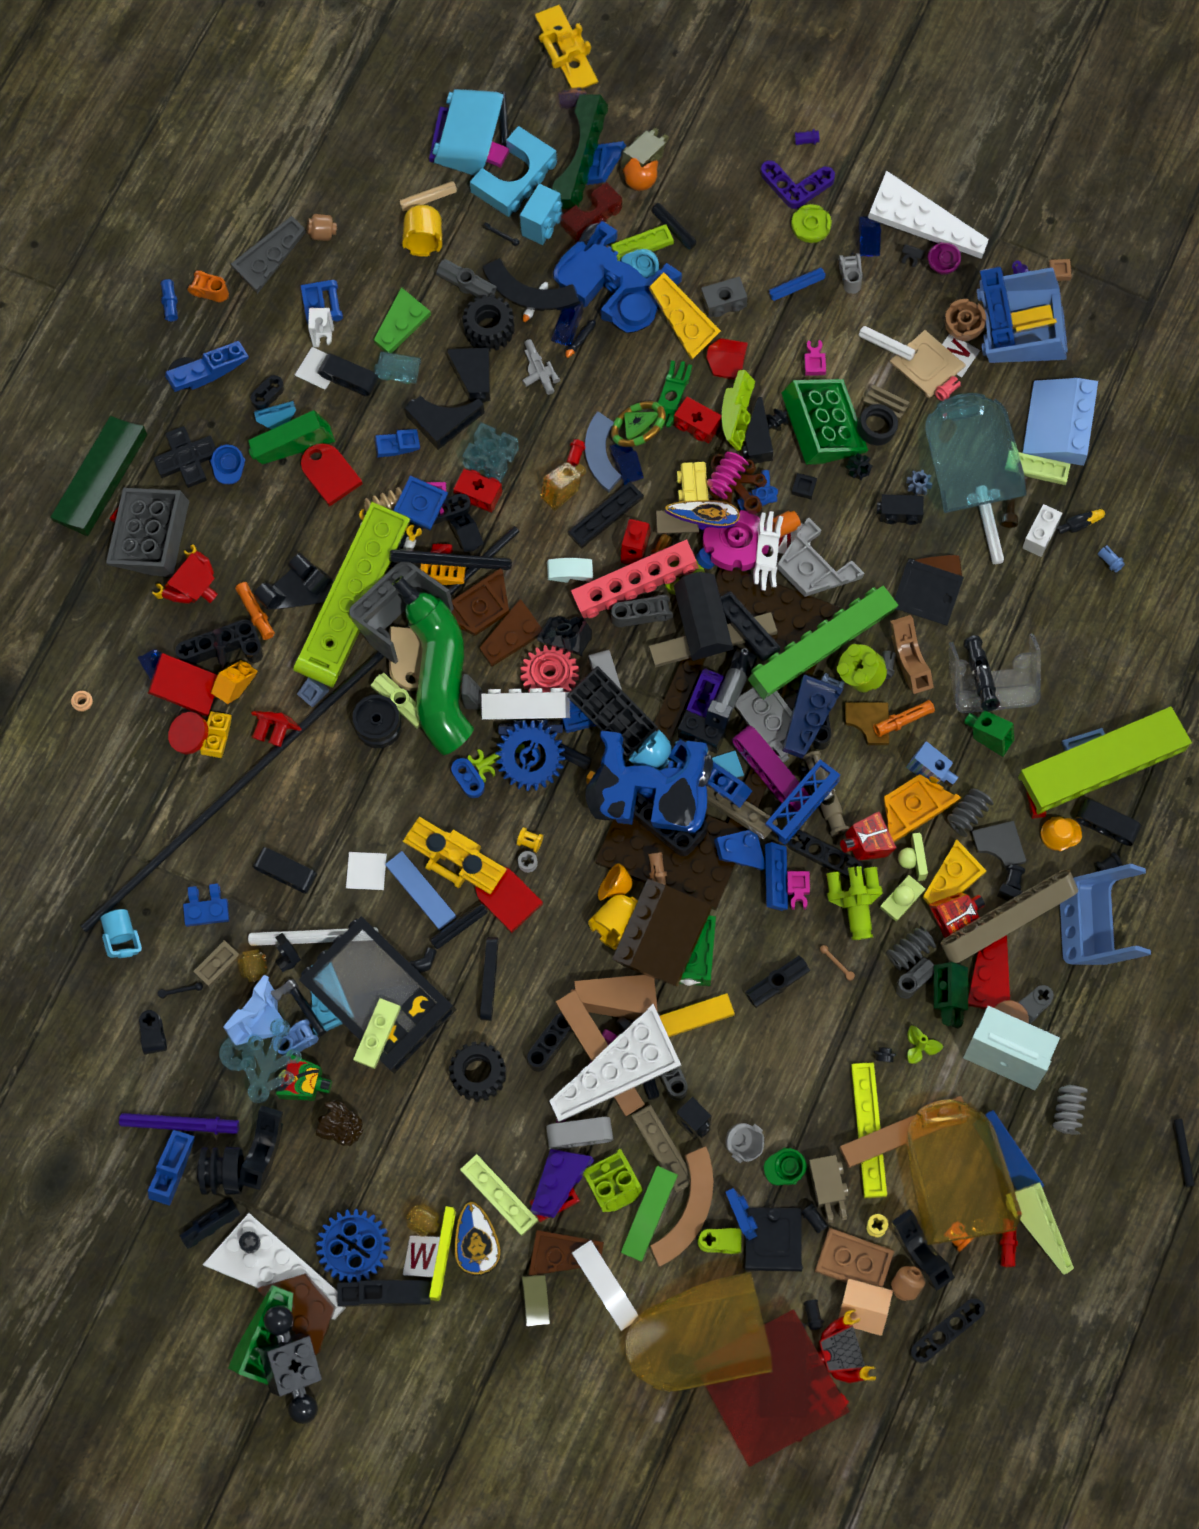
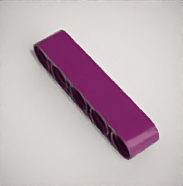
(768, 766)

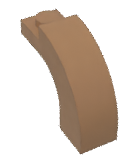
(909, 657)

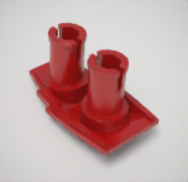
(282, 724)

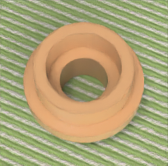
(79, 696)

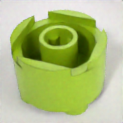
(862, 668)

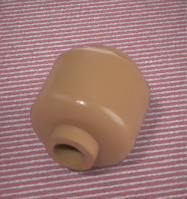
(321, 227)
(908, 1283)

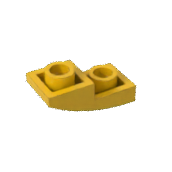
(218, 733)

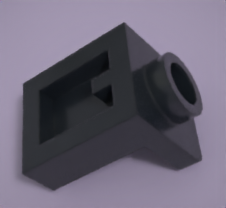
(289, 956)

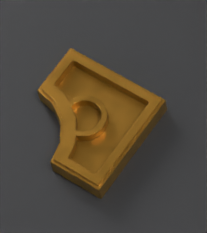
(864, 716)

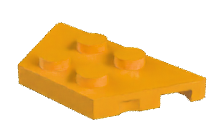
(915, 805)

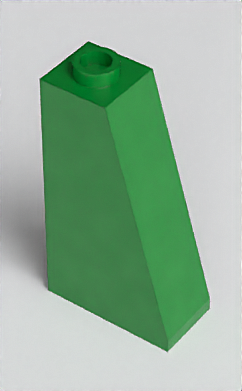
(291, 438)

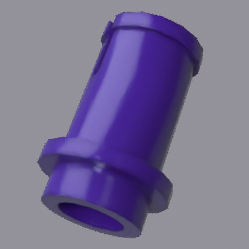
(807, 137)

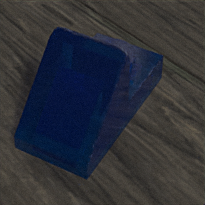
(869, 237)
(627, 463)

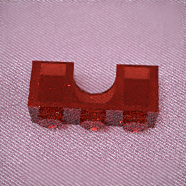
(607, 203)

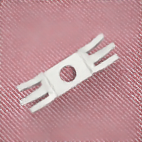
(769, 538)

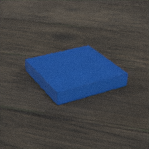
(420, 502)

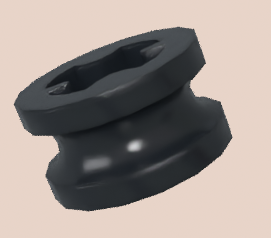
(247, 1235)

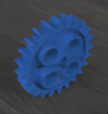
(365, 1229)

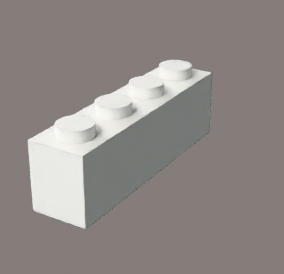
(525, 705)

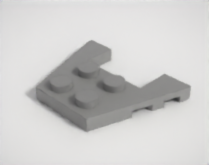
(808, 569)

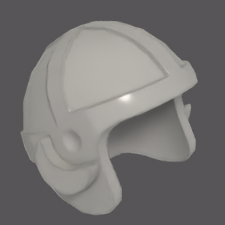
(745, 1142)

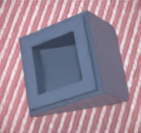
(312, 691)

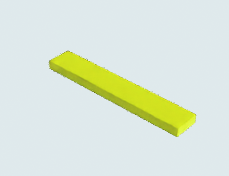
(868, 1122)

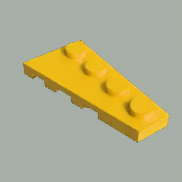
(686, 319)

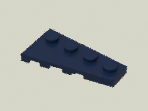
(809, 713)

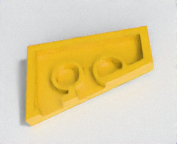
(955, 874)

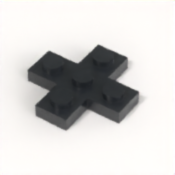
(185, 456)

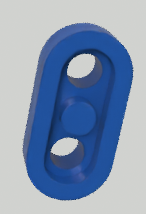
(469, 778)

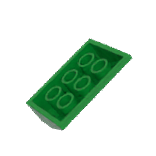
(823, 420)

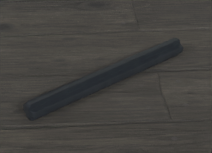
(450, 559)

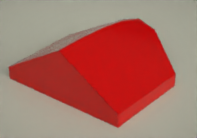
(726, 357)

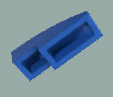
(170, 1167)

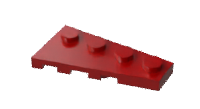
(990, 976)

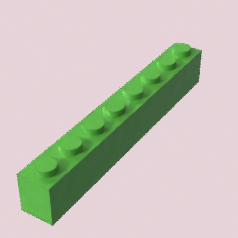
(822, 642)

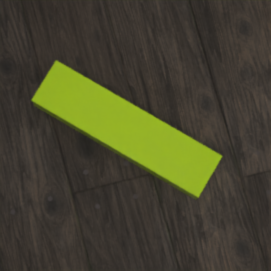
(1105, 759)

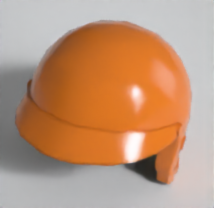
(640, 177)

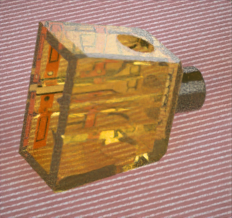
(562, 484)

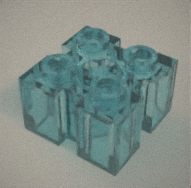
(490, 452)

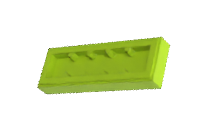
(651, 240)

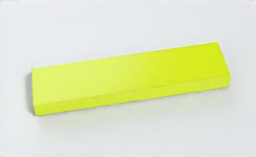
(442, 1254)

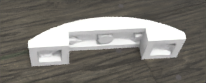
(605, 1285)

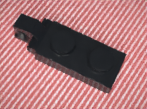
(210, 1222)

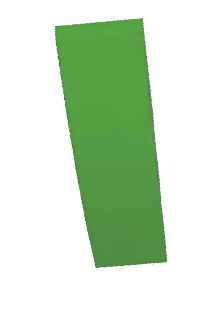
(649, 1214)

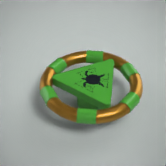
(638, 424)

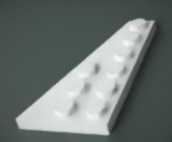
(914, 213)
(628, 1061)

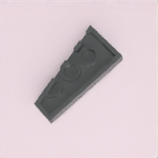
(266, 256)

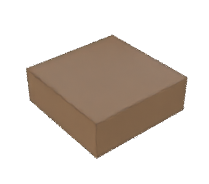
(1062, 269)

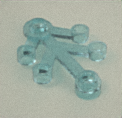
(268, 1063)

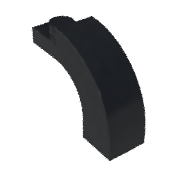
(263, 1149)
(923, 1256)

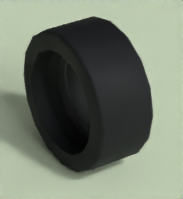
(880, 411)

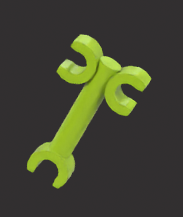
(483, 765)

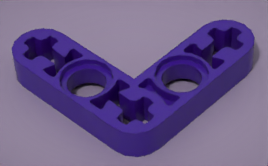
(799, 189)

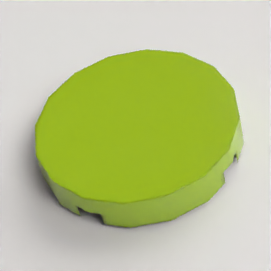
(811, 223)

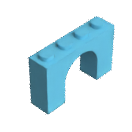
(508, 195)

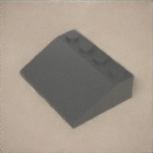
(148, 531)

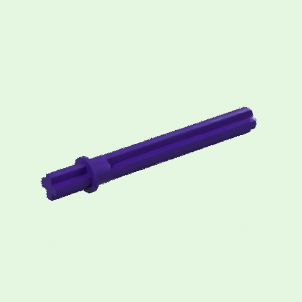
(179, 1123)

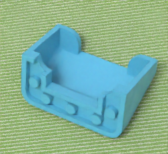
(468, 130)

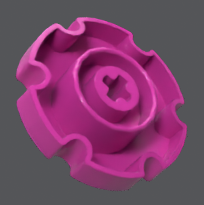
(734, 545)

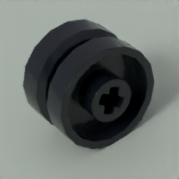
(377, 721)

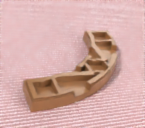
(694, 1212)

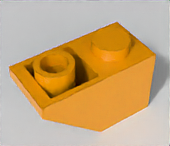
(233, 681)

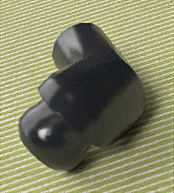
(425, 963)

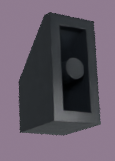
(466, 532)

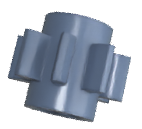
(919, 488)

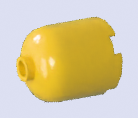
(422, 230)
(613, 919)

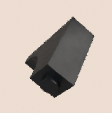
(442, 423)

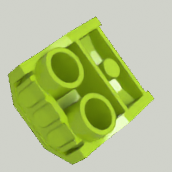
(613, 1182)

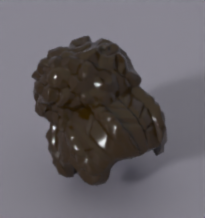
(339, 1124)

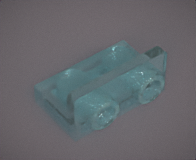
(398, 367)

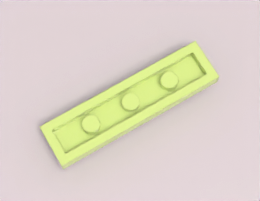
(499, 1195)

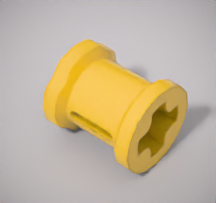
(526, 834)

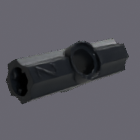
(766, 989)

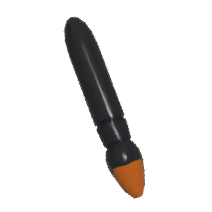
(572, 349)

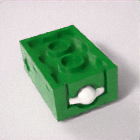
(700, 964)

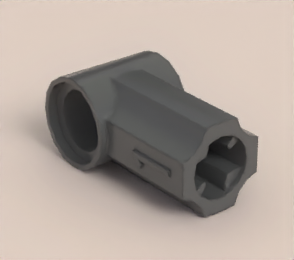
(915, 977)

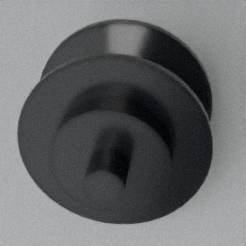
(777, 419)

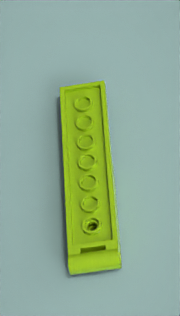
(361, 570)

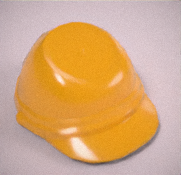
(1060, 833)
(615, 883)

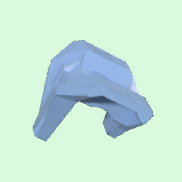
(255, 1016)

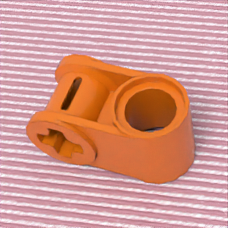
(205, 286)

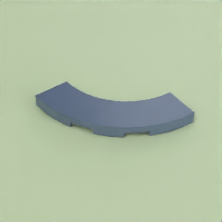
(596, 453)

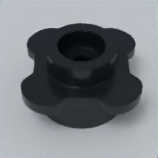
(885, 1054)

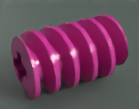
(725, 473)

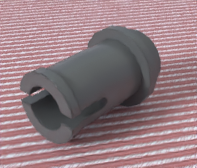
(889, 663)

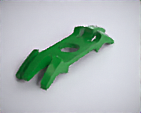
(674, 385)

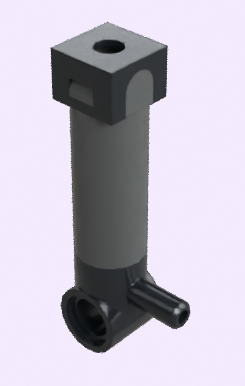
(722, 706)

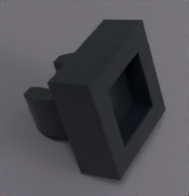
(912, 252)

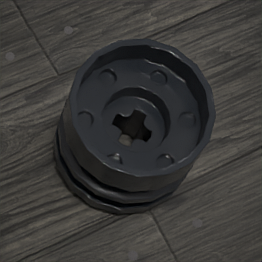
(219, 1170)

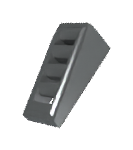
(471, 693)

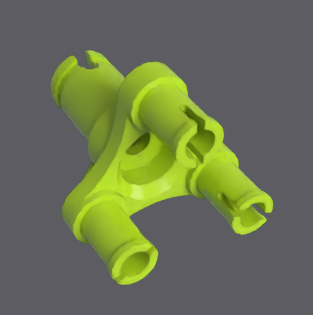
(856, 899)

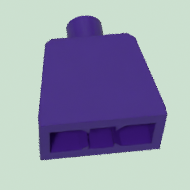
(706, 689)

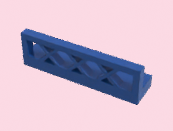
(809, 807)

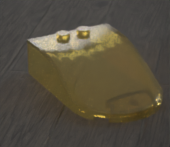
(959, 1174)
(700, 1336)

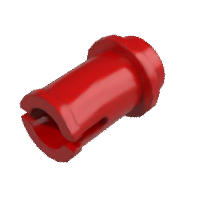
(576, 450)

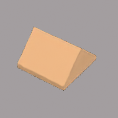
(870, 1305)

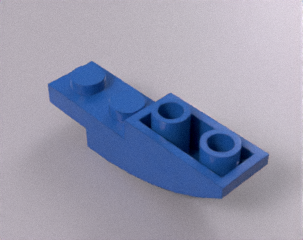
(209, 368)

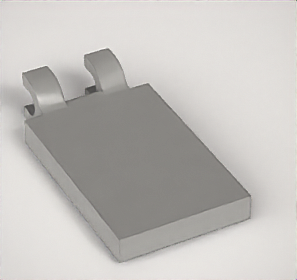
(768, 717)

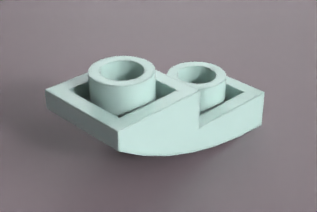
(569, 568)

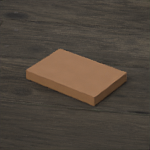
(853, 1258)

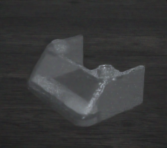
(1014, 686)

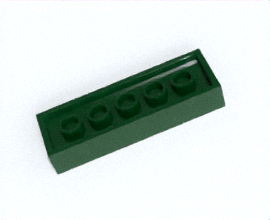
(99, 475)

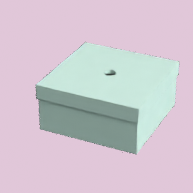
(1011, 1048)

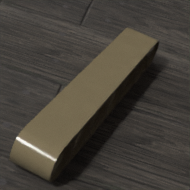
(1009, 916)

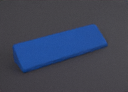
(1019, 1168)

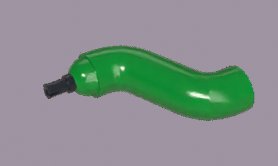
(439, 669)

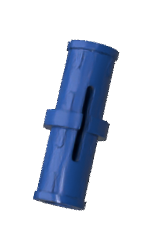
(169, 300)

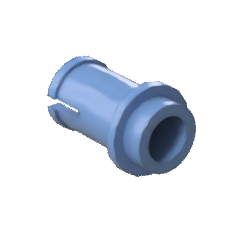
(1111, 559)

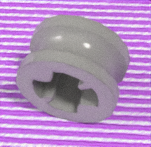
(524, 856)

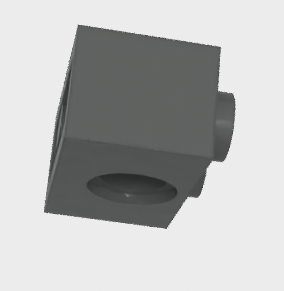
(731, 289)

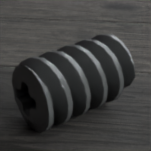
(968, 810)
(910, 948)

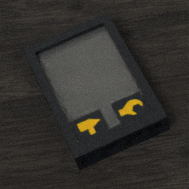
(366, 968)

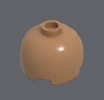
(965, 320)

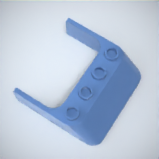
(1089, 920)

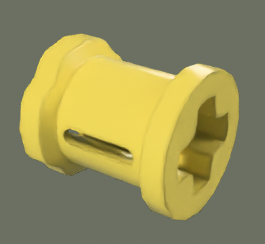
(879, 1219)

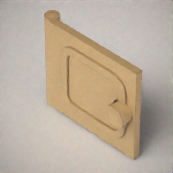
(930, 365)

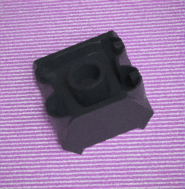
(566, 634)

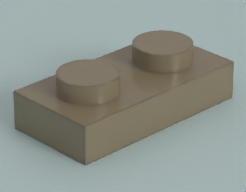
(216, 964)

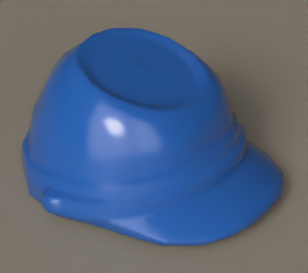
(227, 464)

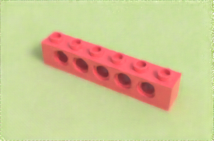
(641, 569)

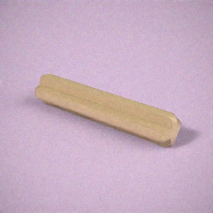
(428, 195)

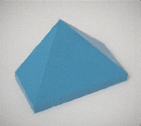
(275, 415)

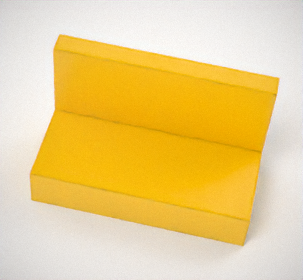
(1032, 319)

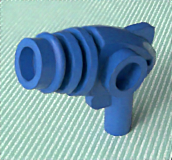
(766, 494)

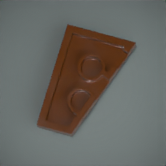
(511, 634)

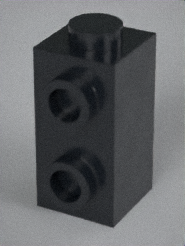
(900, 509)

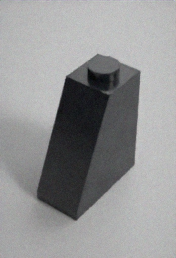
(473, 371)

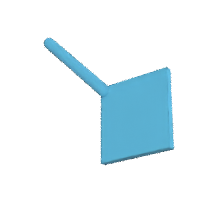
(729, 762)

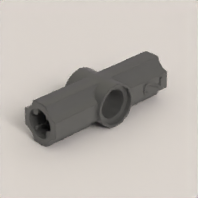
(456, 275)

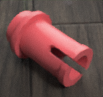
(943, 392)

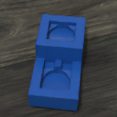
(397, 444)

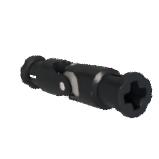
(981, 673)

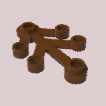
(749, 479)

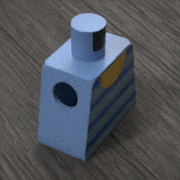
(932, 765)

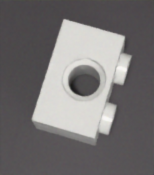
(1042, 530)

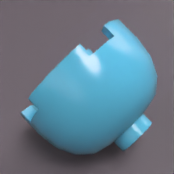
(653, 752)

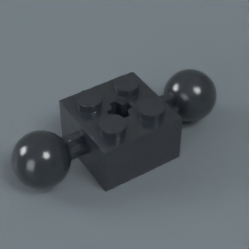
(277, 1358)

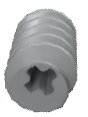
(1069, 1109)

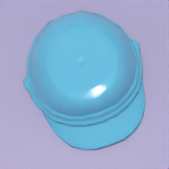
(642, 260)

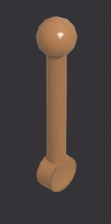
(849, 975)

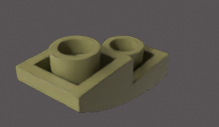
(535, 1300)

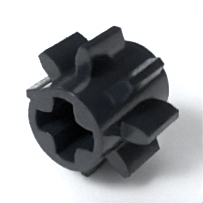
(859, 466)

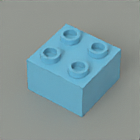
(541, 214)

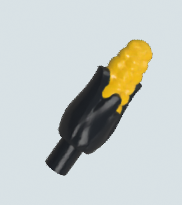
(1081, 521)

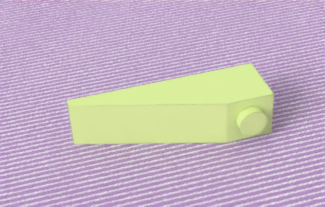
(1042, 1225)

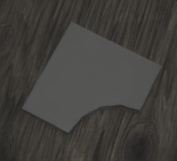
(1001, 842)

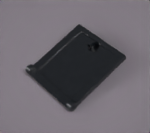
(923, 592)
(777, 1243)

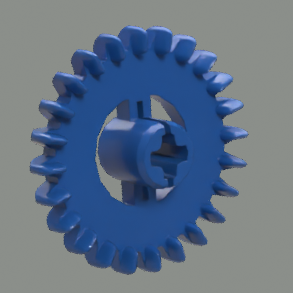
(524, 775)

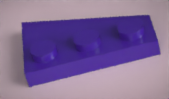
(557, 1180)

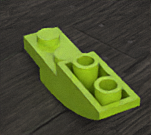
(734, 409)

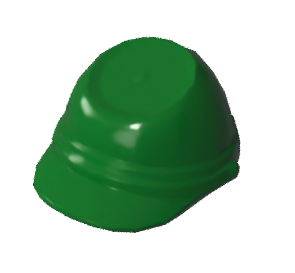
(785, 1167)

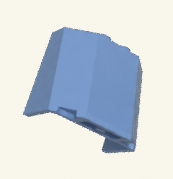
(1027, 292)

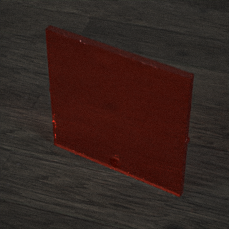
(781, 1405)

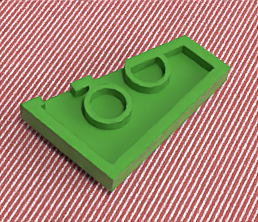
(401, 321)

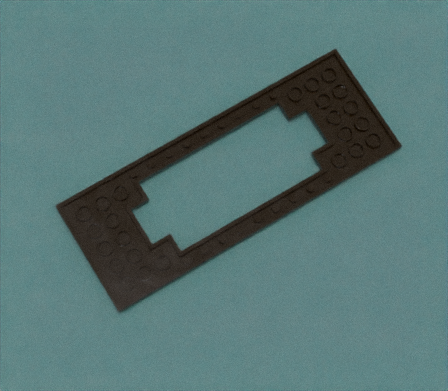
(701, 871)

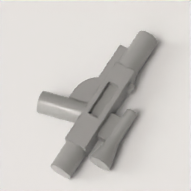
(537, 370)

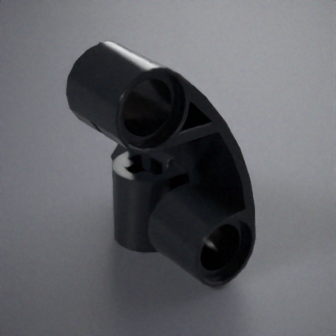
(298, 587)

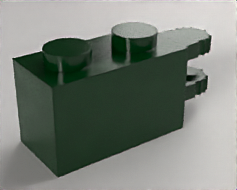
(951, 992)

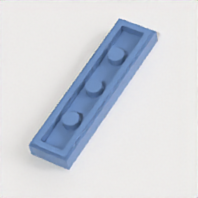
(420, 890)

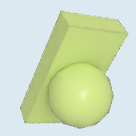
(914, 857)
(902, 898)

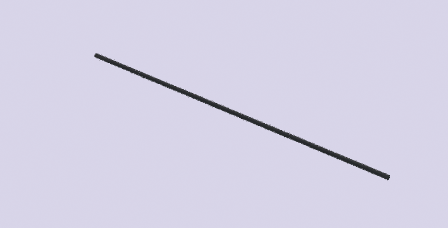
(190, 830)

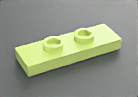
(1044, 468)
(377, 1033)

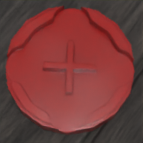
(188, 733)

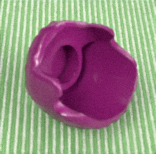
(944, 258)

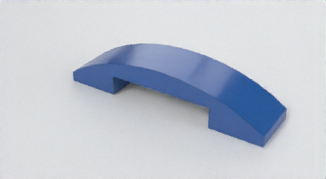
(998, 307)

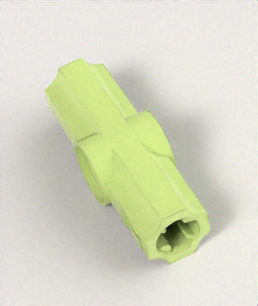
(385, 686)

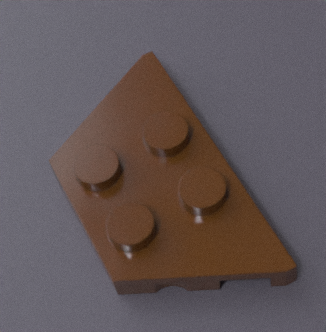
(482, 604)
(309, 1307)

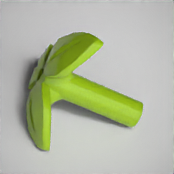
(922, 1043)

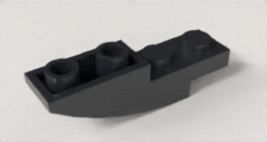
(383, 1293)

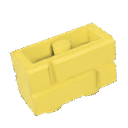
(693, 481)

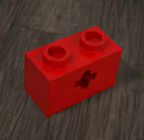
(697, 420)
(481, 490)

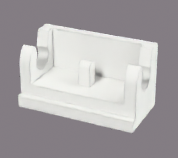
(320, 325)

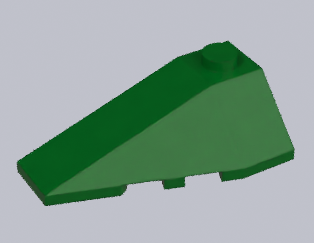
(246, 1357)

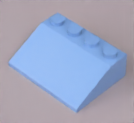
(1061, 419)

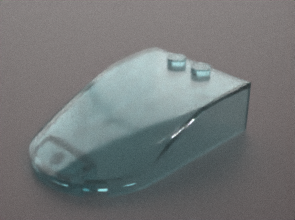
(973, 452)

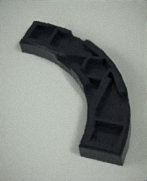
(527, 296)

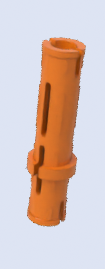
(259, 618)
(895, 722)

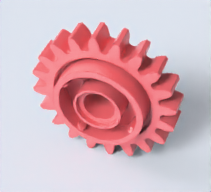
(550, 660)

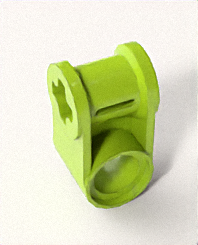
(725, 1241)

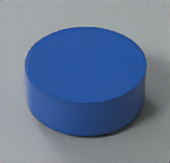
(704, 559)

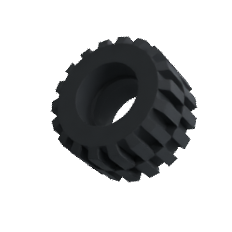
(488, 308)
(474, 1053)

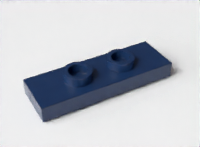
(555, 726)

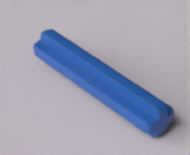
(797, 284)

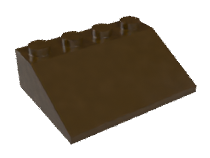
(662, 933)

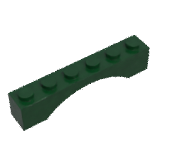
(591, 115)

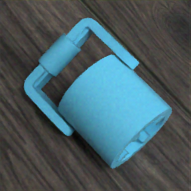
(118, 930)

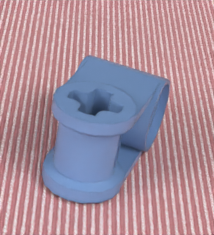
(300, 1037)

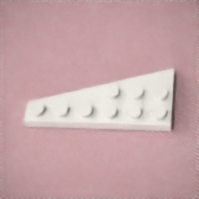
(266, 1265)

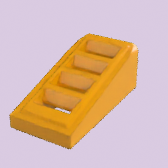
(442, 579)

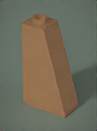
(618, 995)

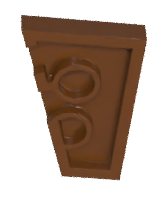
(554, 1252)

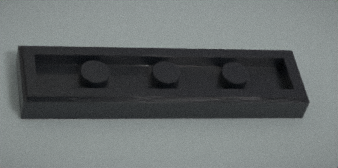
(605, 514)
(748, 627)

